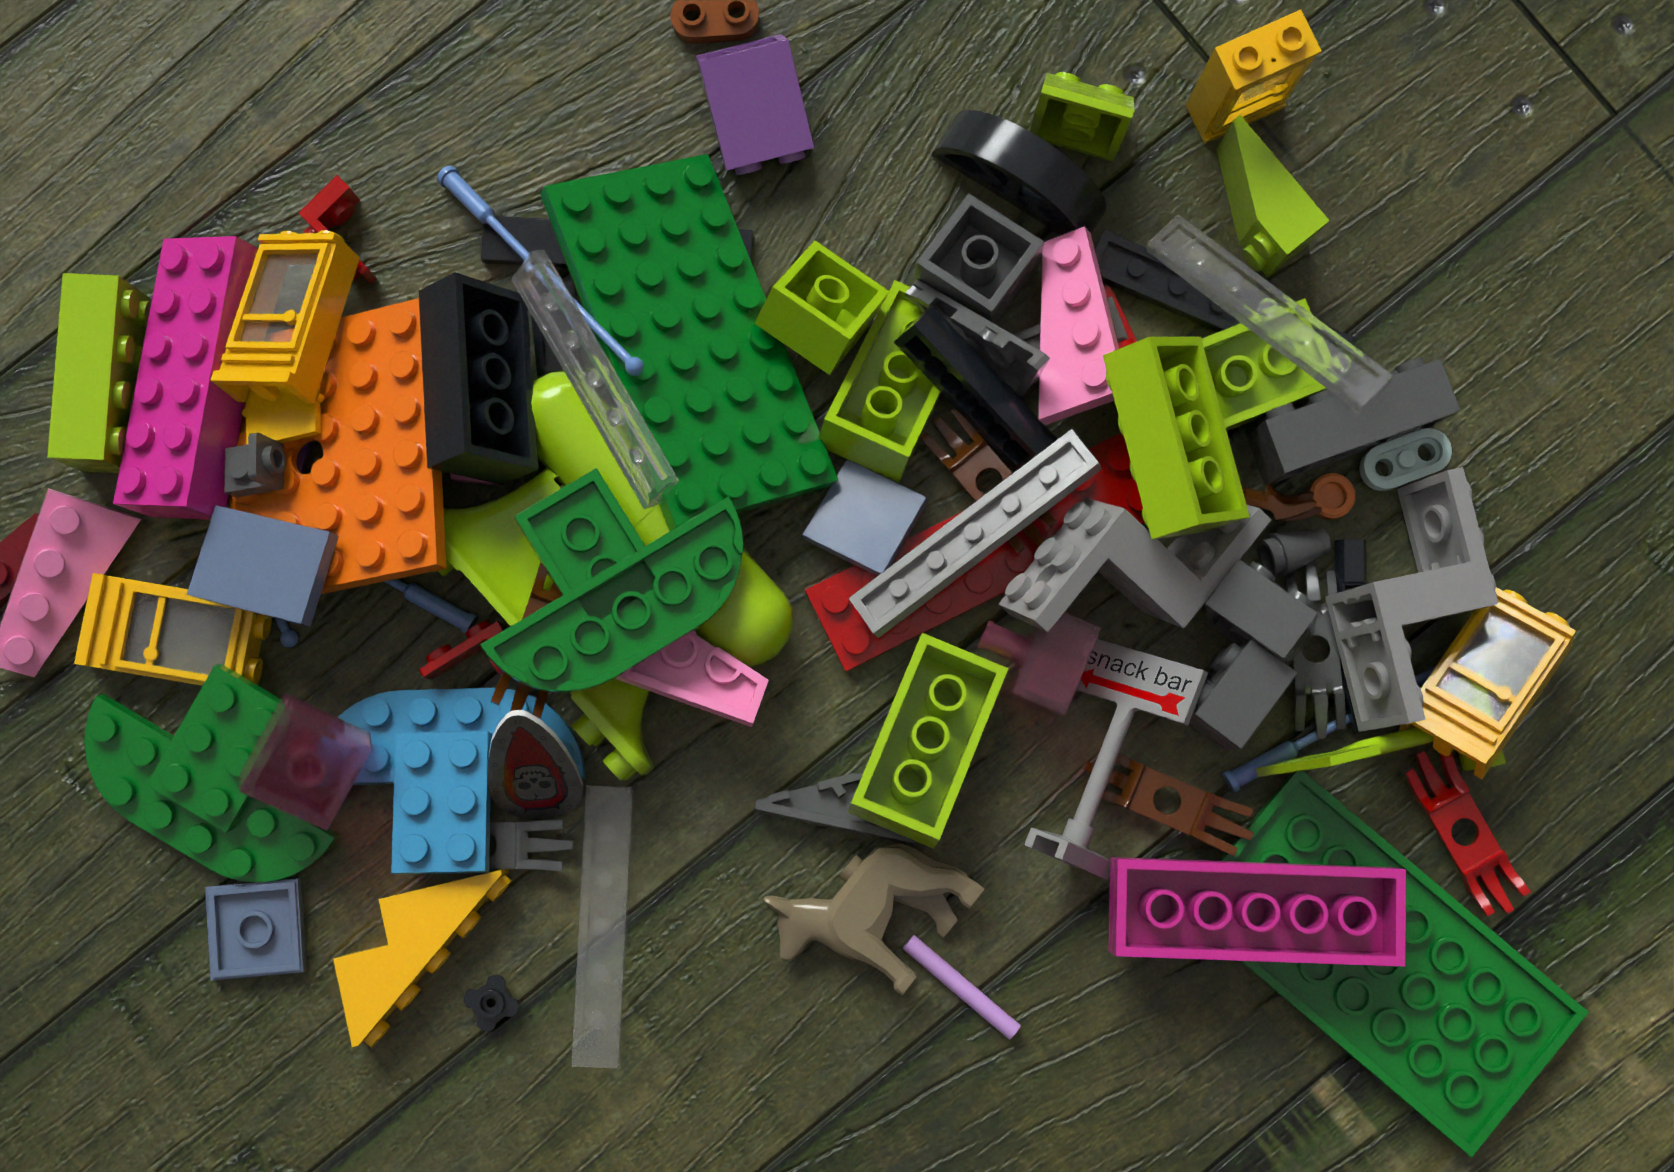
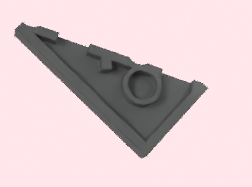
(1006, 354)
(825, 806)

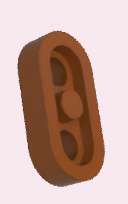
(714, 20)

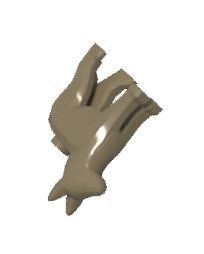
(862, 907)

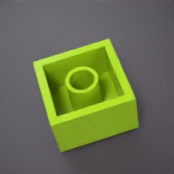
(821, 307)

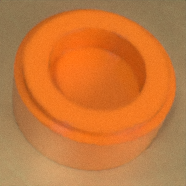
(1333, 494)

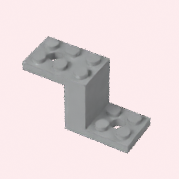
(1110, 540)
(1449, 582)

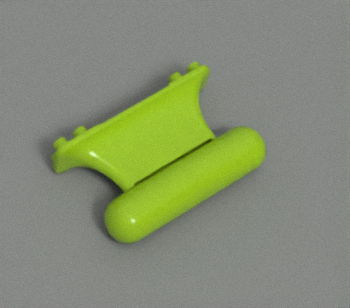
(503, 567)

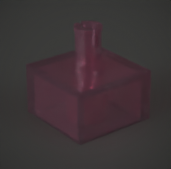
(1046, 662)
(305, 762)

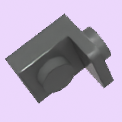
(254, 466)

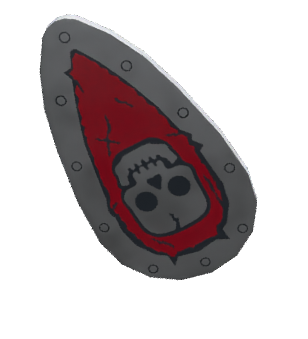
(531, 769)

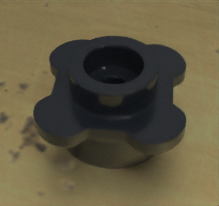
(504, 1006)

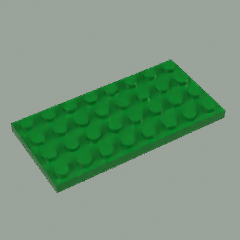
(678, 290)
(1450, 1029)

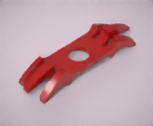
(1479, 856)

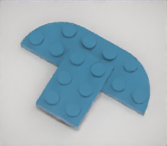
(437, 758)

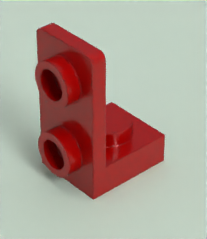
(330, 208)
(447, 657)

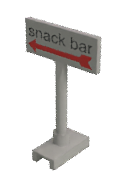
(1135, 684)

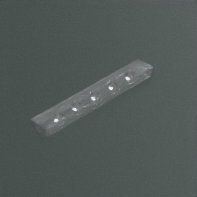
(1270, 313)
(594, 379)
(602, 927)

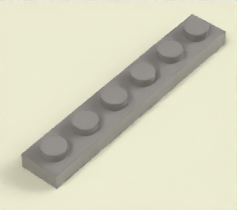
(975, 533)

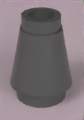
(1291, 550)

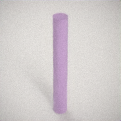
(961, 987)

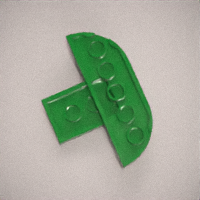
(615, 591)
(189, 782)

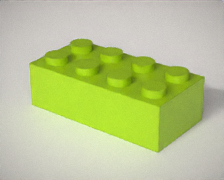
(95, 370)
(1175, 436)
(928, 741)

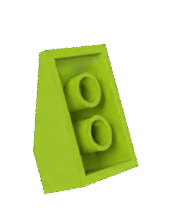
(1082, 115)
(1267, 204)

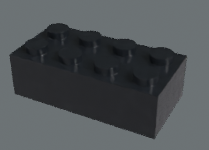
(477, 380)

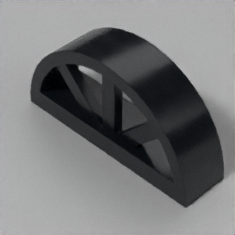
(1022, 170)

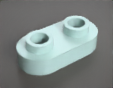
(1403, 459)

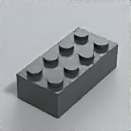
(1331, 430)

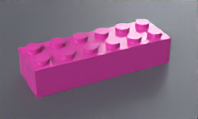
(177, 415)
(1257, 911)

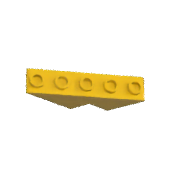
(417, 934)

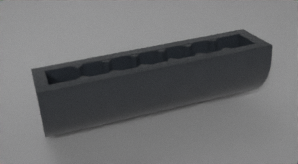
(974, 388)

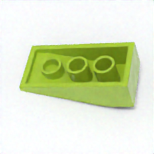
(1253, 375)
(883, 396)

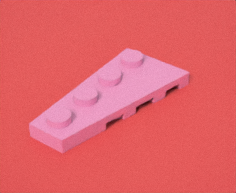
(1073, 328)
(55, 576)

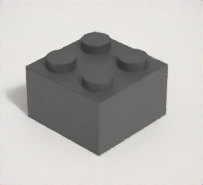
(980, 259)
(1257, 609)
(1239, 693)

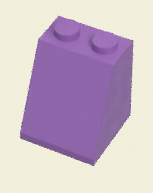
(755, 103)

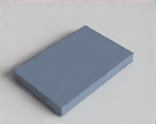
(263, 565)

